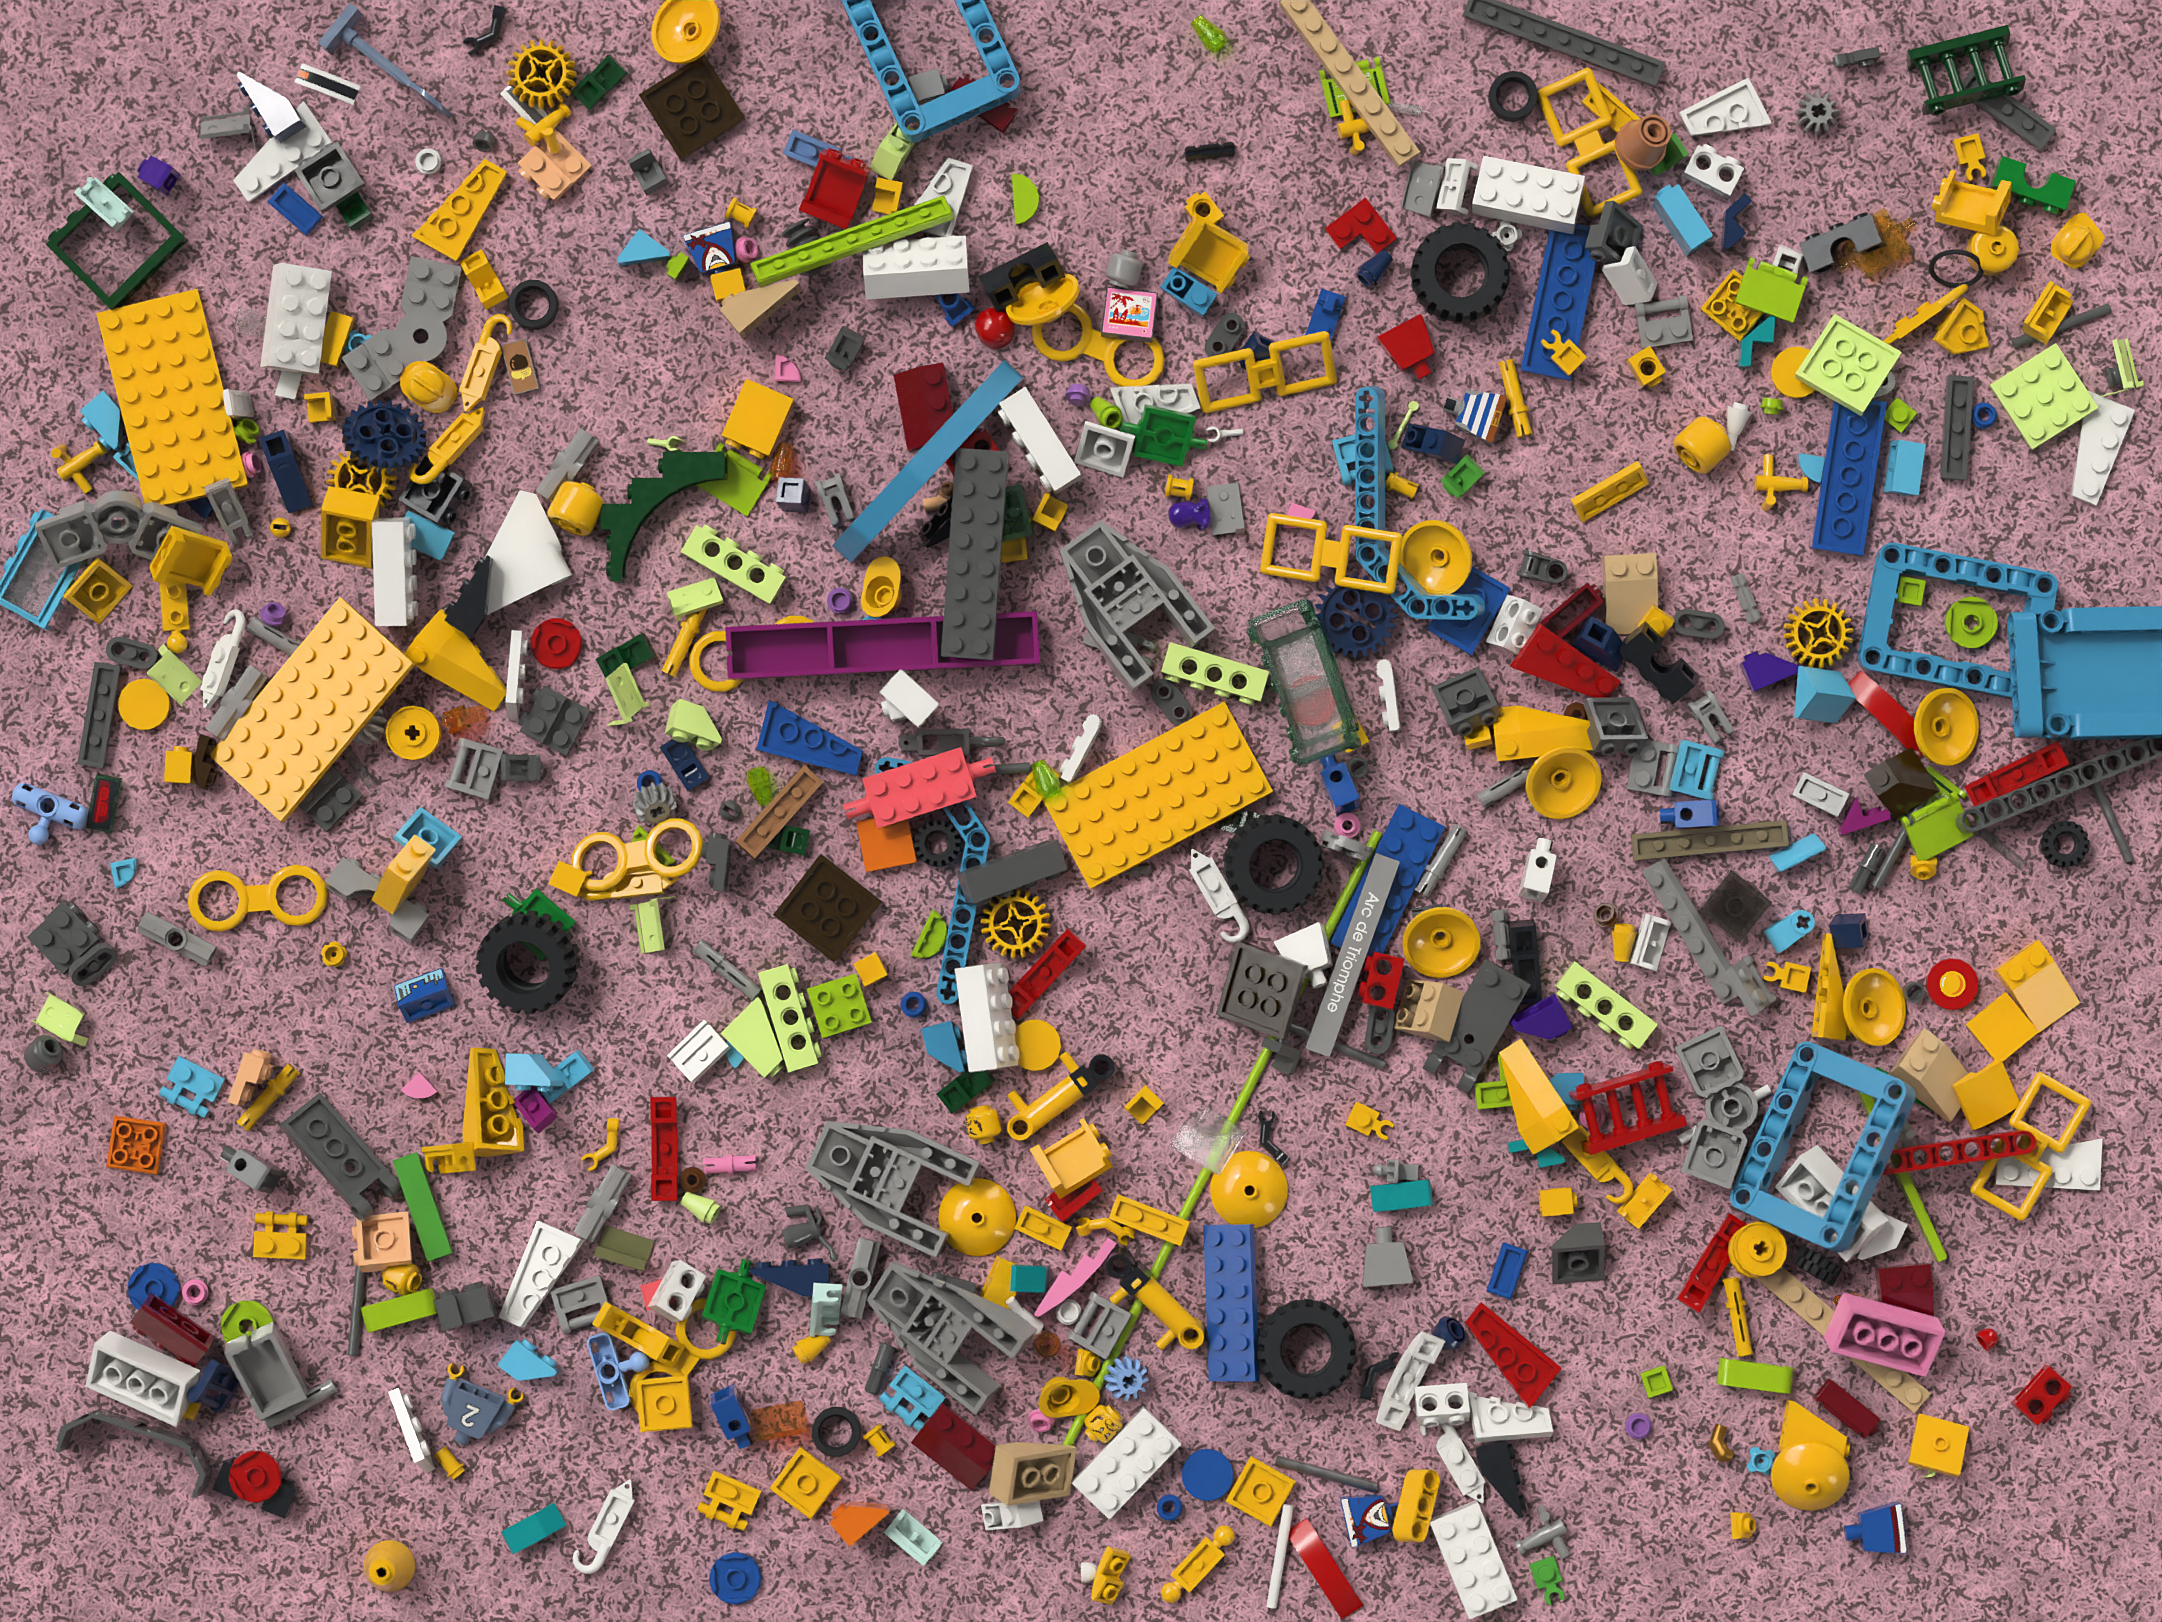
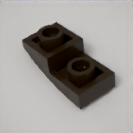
(204, 771)

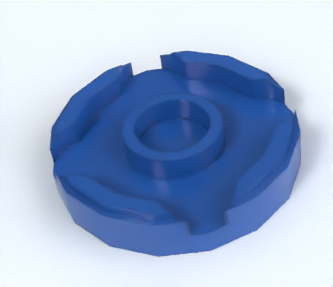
(155, 1279)
(1207, 1474)
(742, 1572)

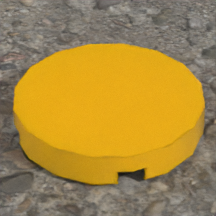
(1784, 370)
(144, 704)
(1037, 1044)

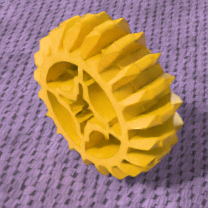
(550, 66)
(347, 463)
(1808, 626)
(1010, 901)

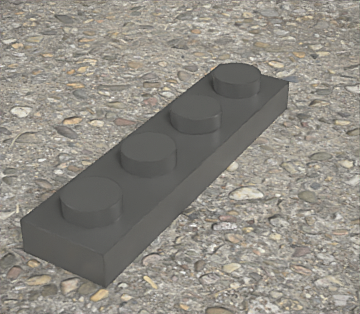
(2014, 116)
(1956, 427)
(99, 715)

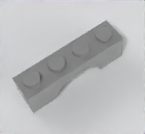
(351, 881)

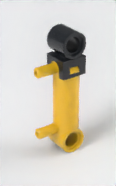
(1058, 1098)
(1138, 1281)

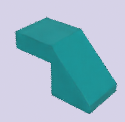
(1761, 335)
(1544, 1157)
(1401, 1195)
(1029, 1278)
(533, 1528)

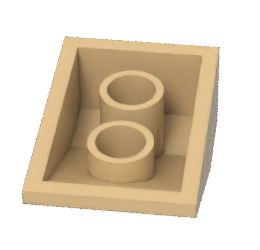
(754, 306)
(1629, 589)
(1931, 1071)
(1031, 1472)

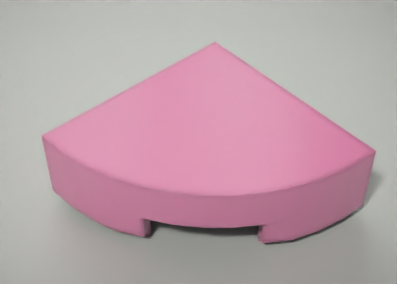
(786, 370)
(1299, 511)
(419, 1087)

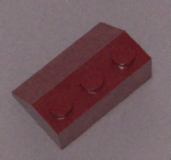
(923, 402)
(172, 1330)
(956, 1446)

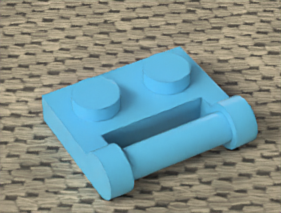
(1345, 453)
(1689, 769)

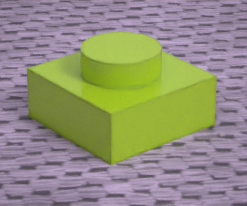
(677, 266)
(1899, 415)
(1910, 591)
(1656, 1381)

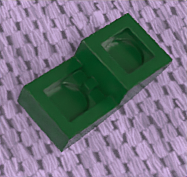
(599, 81)
(354, 211)
(631, 652)
(790, 840)
(964, 1088)

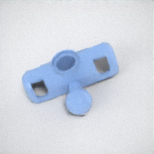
(35, 803)
(608, 1355)

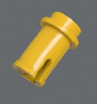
(1401, 485)
(449, 1463)

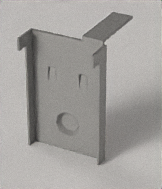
(227, 126)
(1422, 187)
(1225, 509)

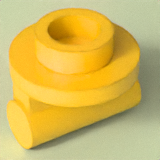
(1923, 869)
(1086, 1363)
(1742, 1525)

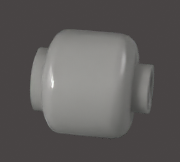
(1124, 269)

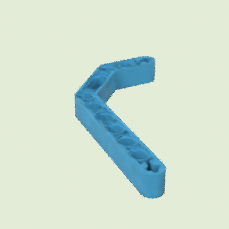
(927, 461)
(1377, 517)
(959, 902)

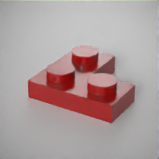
(1362, 221)

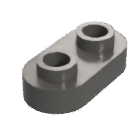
(1224, 336)
(1698, 623)
(132, 653)
(1171, 701)
(93, 964)
(1380, 1028)

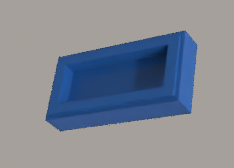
(295, 209)
(1506, 1270)

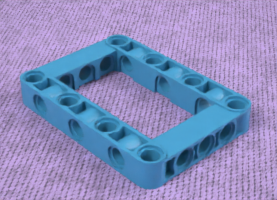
(953, 106)
(1962, 571)
(1863, 1167)

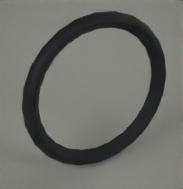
(1950, 252)

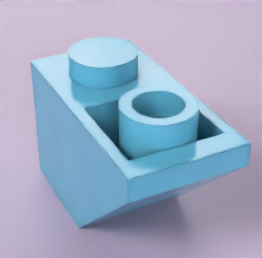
(105, 417)
(530, 1070)
(525, 1363)

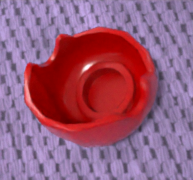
(994, 328)

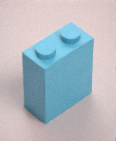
(1681, 219)

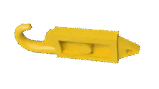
(1925, 312)
(482, 363)
(451, 444)
(634, 884)
(1599, 1165)

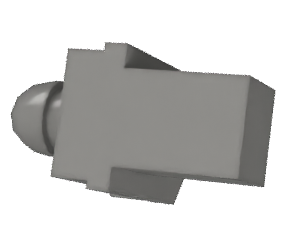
(1396, 1170)

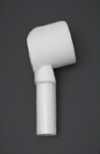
(1224, 433)

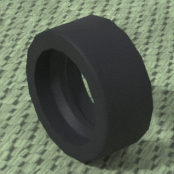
(1523, 79)
(528, 285)
(821, 1444)

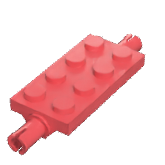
(919, 787)

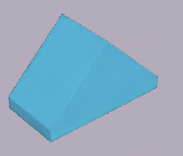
(642, 250)

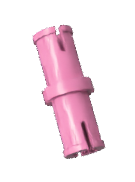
(730, 1164)

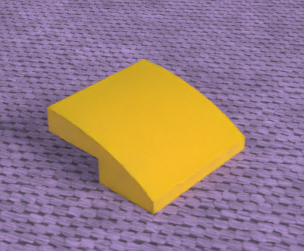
(1986, 1095)

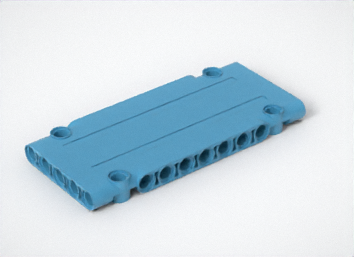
(2088, 673)

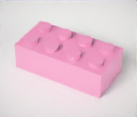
(1884, 1334)

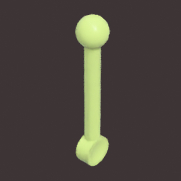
(1413, 406)

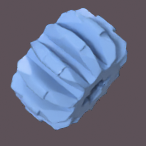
(1129, 1369)

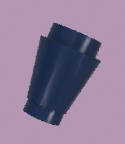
(1373, 269)

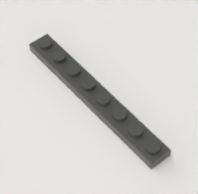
(1565, 40)

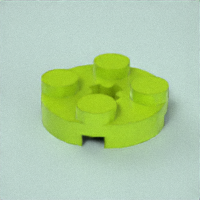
(1981, 612)
(241, 1312)

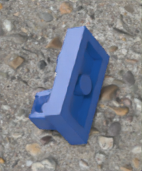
(1326, 312)

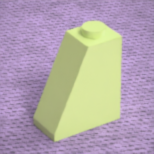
(755, 1039)

